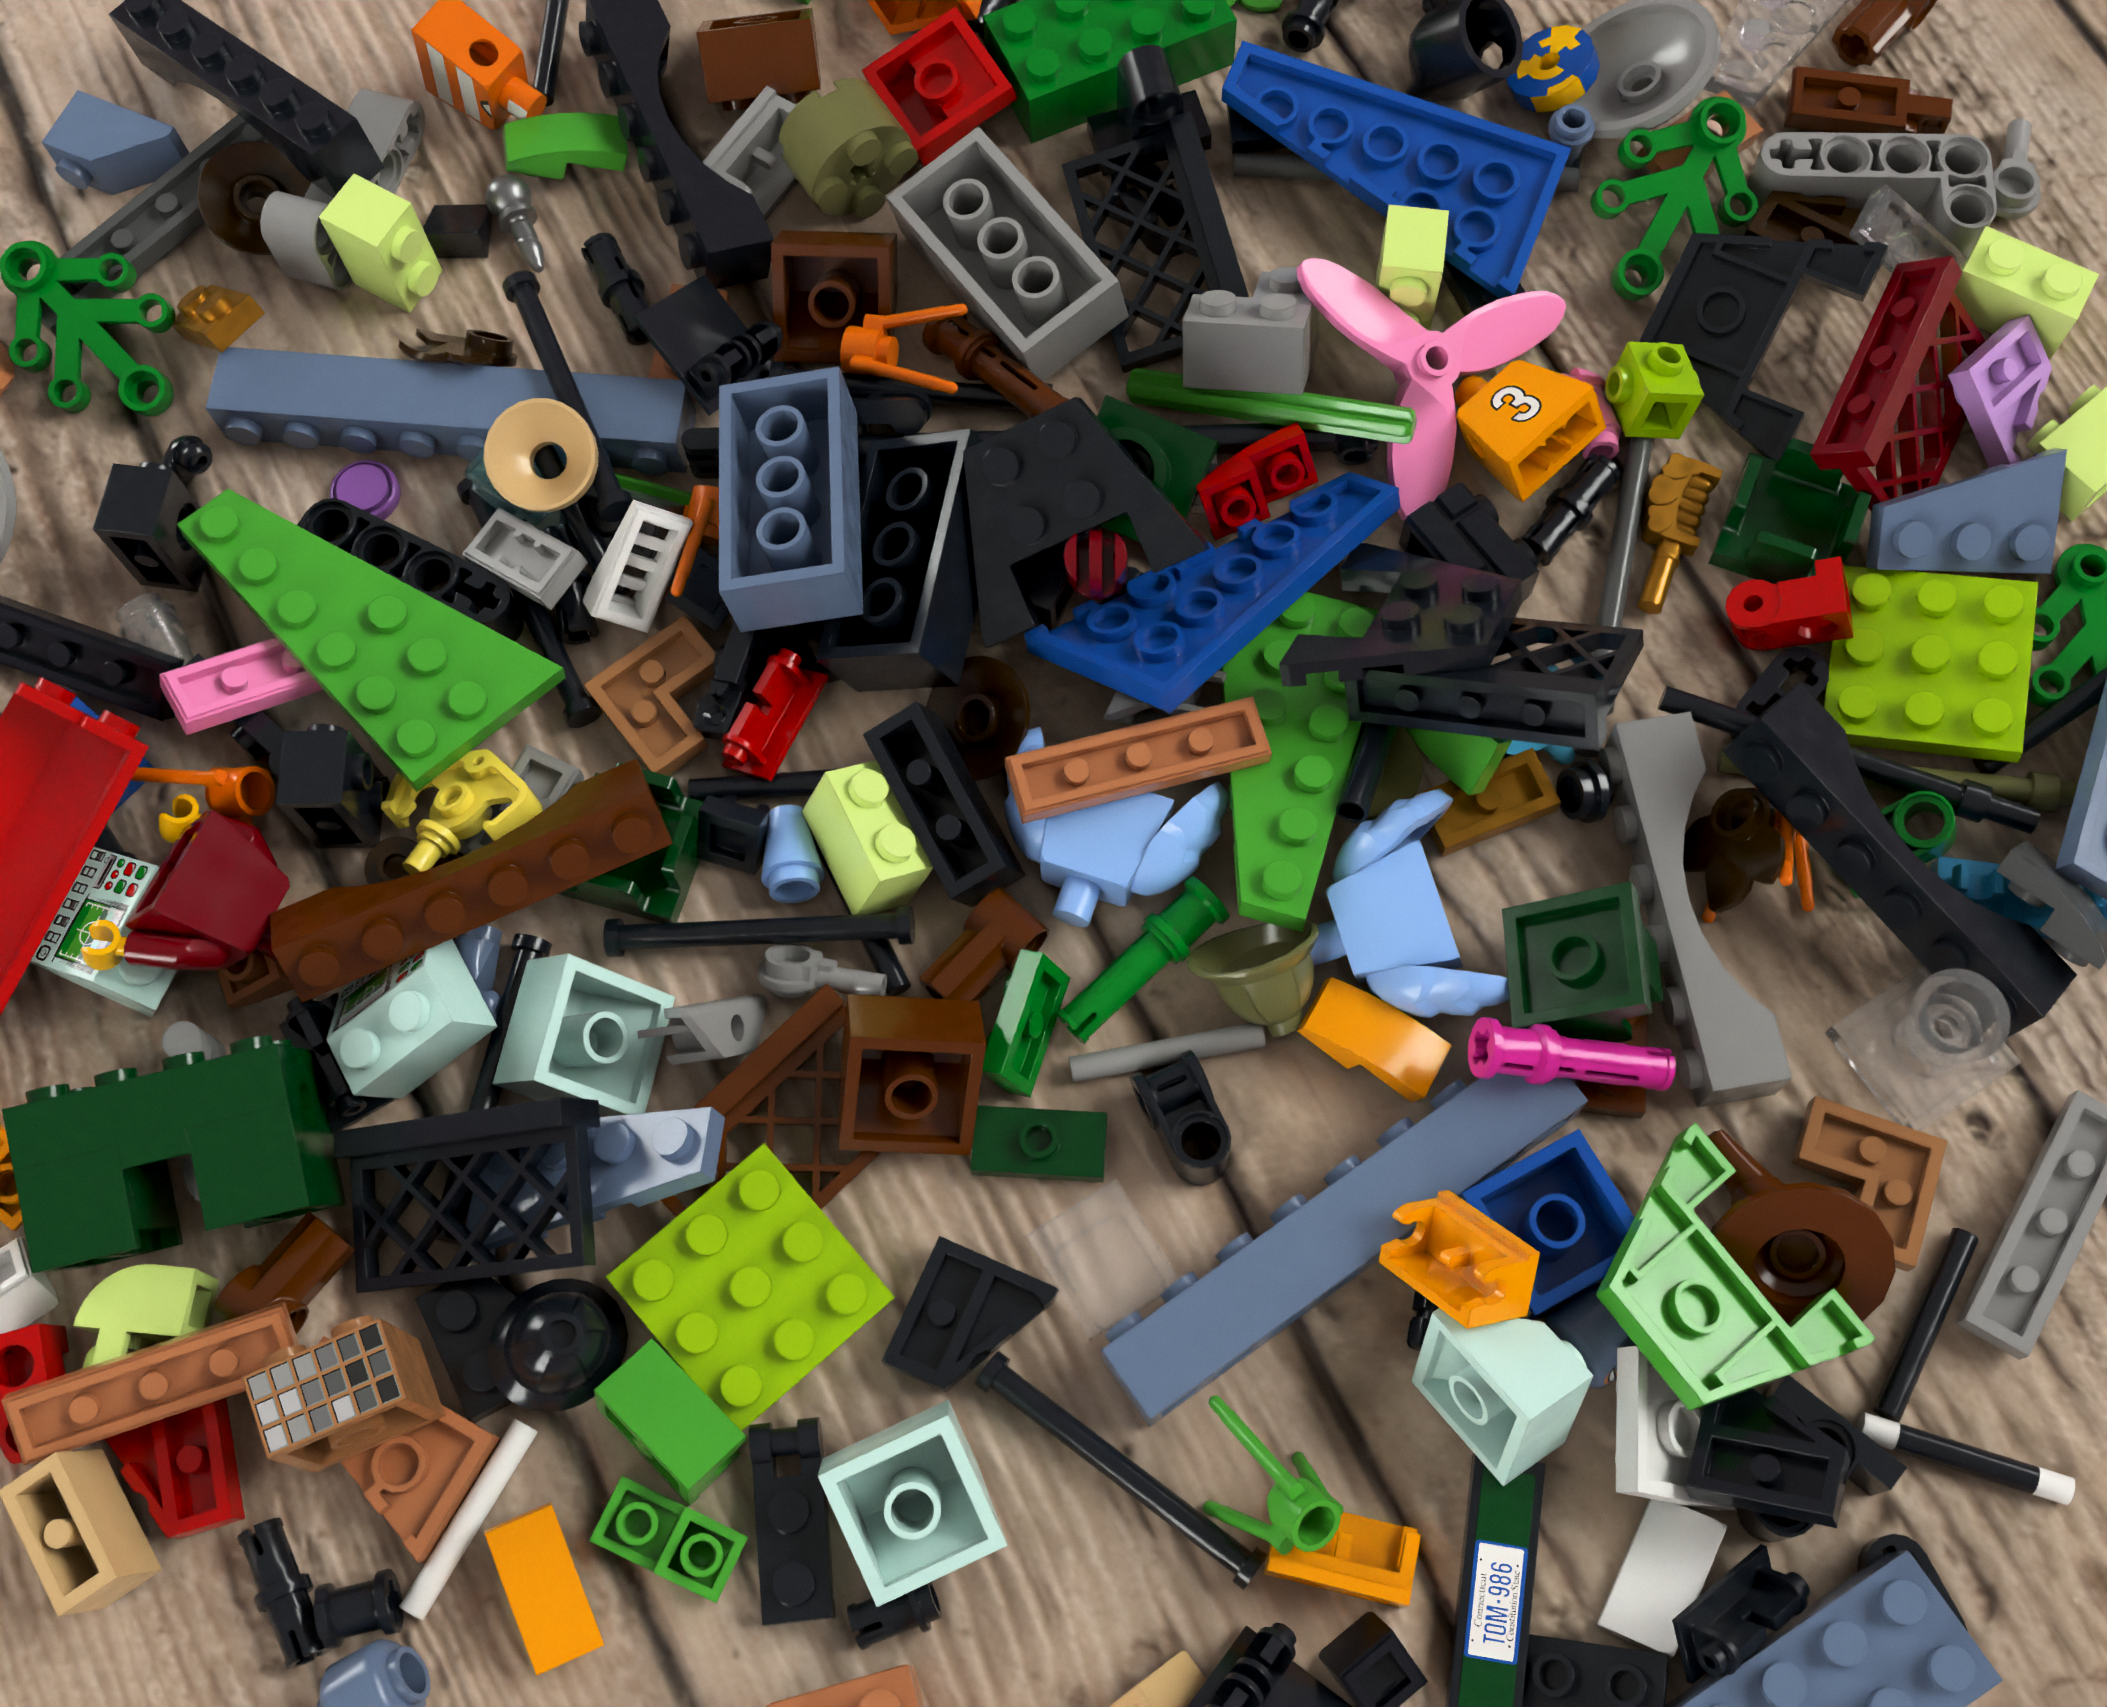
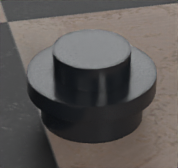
(1584, 791)

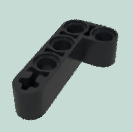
(417, 564)

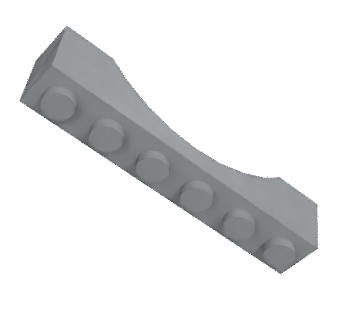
(1725, 1033)

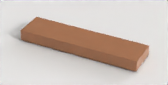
(1137, 759)
(144, 1384)

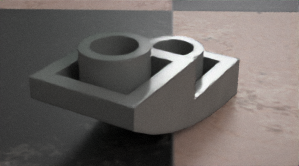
(2076, 922)

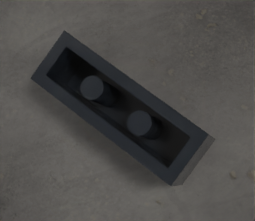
(943, 804)

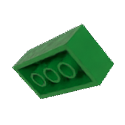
(1068, 51)

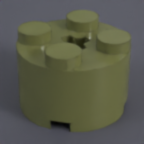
(846, 148)

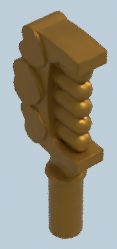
(1671, 521)

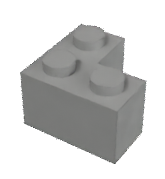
(1251, 341)

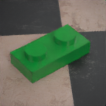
(1024, 1023)

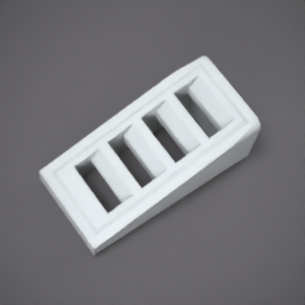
(641, 609)

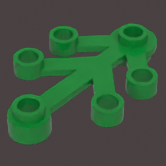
(1681, 186)
(80, 321)
(2091, 641)

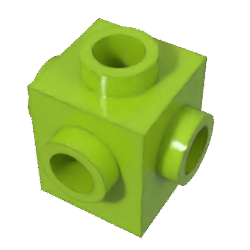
(1653, 390)

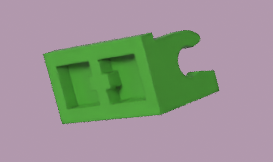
(669, 1421)

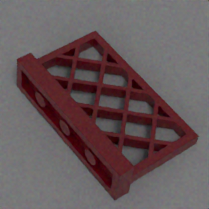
(1884, 390)

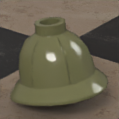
(1261, 973)

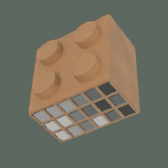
(342, 1394)

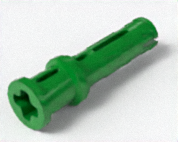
(1164, 940)

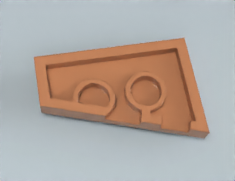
(423, 1477)

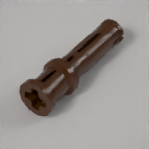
(980, 357)

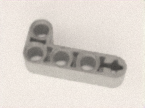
(1936, 174)
(293, 223)

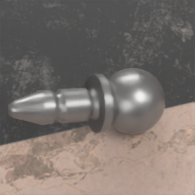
(511, 202)

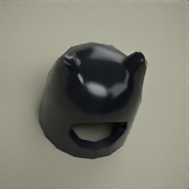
(1449, 48)

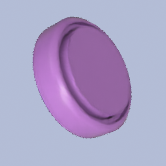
(367, 486)

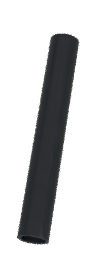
(1365, 772)

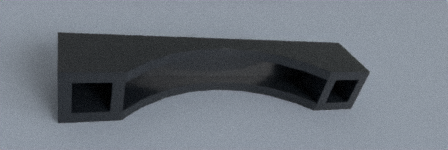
(296, 119)
(714, 220)
(1809, 775)

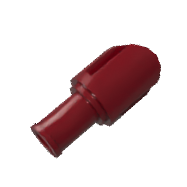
(1096, 565)

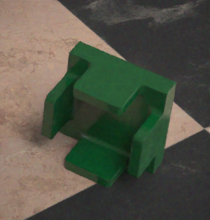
(1788, 517)
(660, 881)
(1581, 963)

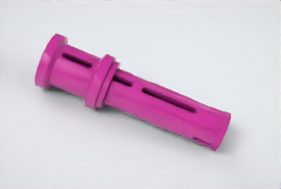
(1544, 1055)

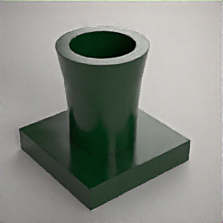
(1164, 451)

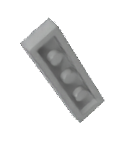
(2042, 1231)

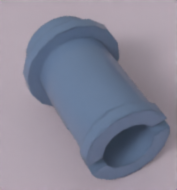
(1572, 128)

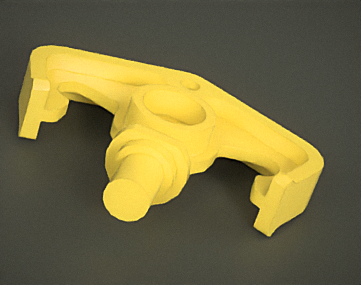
(461, 807)

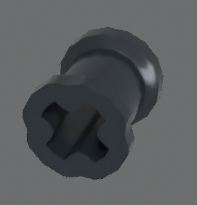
(358, 1609)

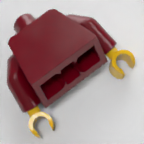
(205, 900)

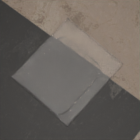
(1102, 1259)

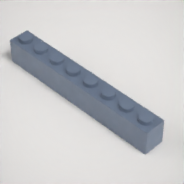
(432, 406)
(1328, 1239)

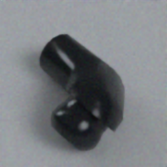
(187, 457)

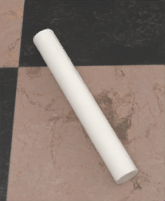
(468, 1519)

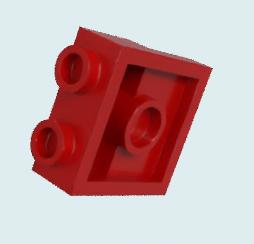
(940, 84)

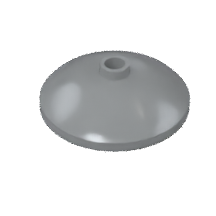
(1651, 63)

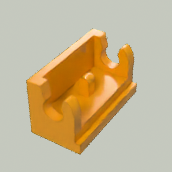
(1462, 1261)
(1360, 1561)

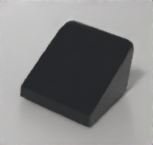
(459, 230)
(1372, 1664)

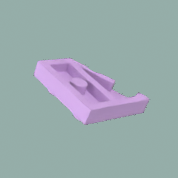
(2002, 388)

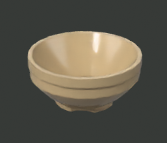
(517, 439)

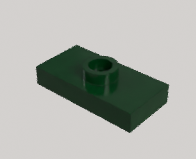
(1039, 1144)

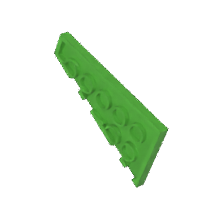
(388, 655)
(1290, 803)

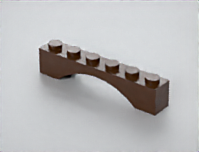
(374, 925)

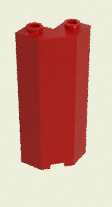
(56, 796)

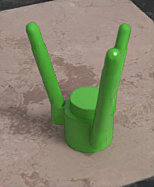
(1297, 1507)

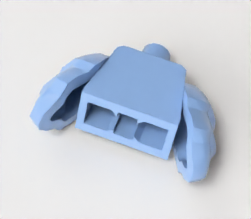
(1116, 845)
(1394, 918)

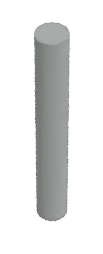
(1166, 1051)

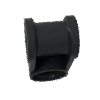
(1181, 1107)

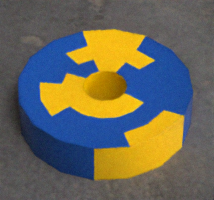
(1554, 69)

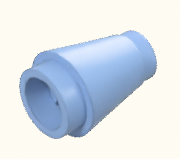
(790, 857)

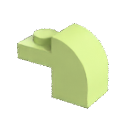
(143, 1307)

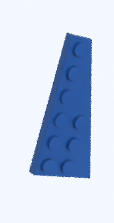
(1408, 154)
(1200, 613)

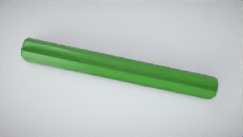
(1309, 410)

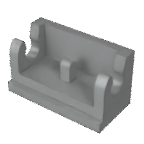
(752, 150)

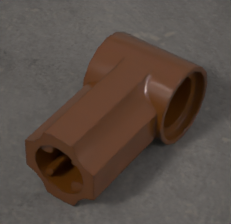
(1875, 26)
(985, 949)
(289, 1274)

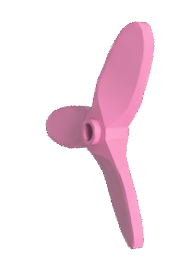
(1427, 361)

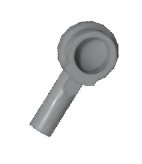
(2015, 178)
(796, 968)

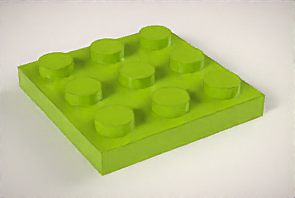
(1934, 663)
(750, 1287)

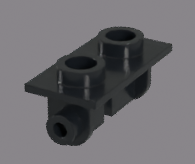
(308, 1029)
(1733, 1614)

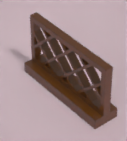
(768, 1069)

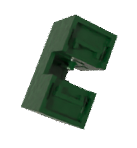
(97, 1156)

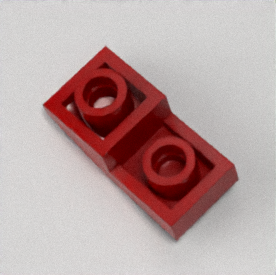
(1255, 477)

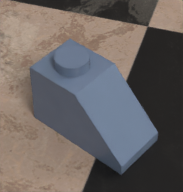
(110, 146)

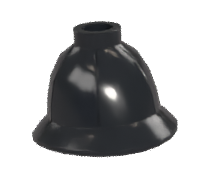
(557, 1345)

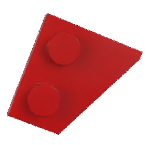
(184, 1469)

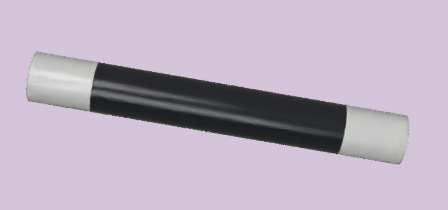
(1968, 1459)

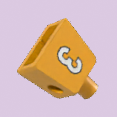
(1527, 423)

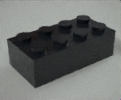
(913, 569)

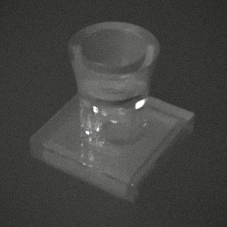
(1928, 1043)

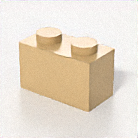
(79, 1531)

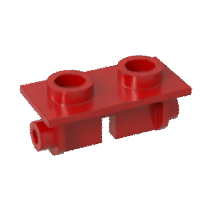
(768, 729)

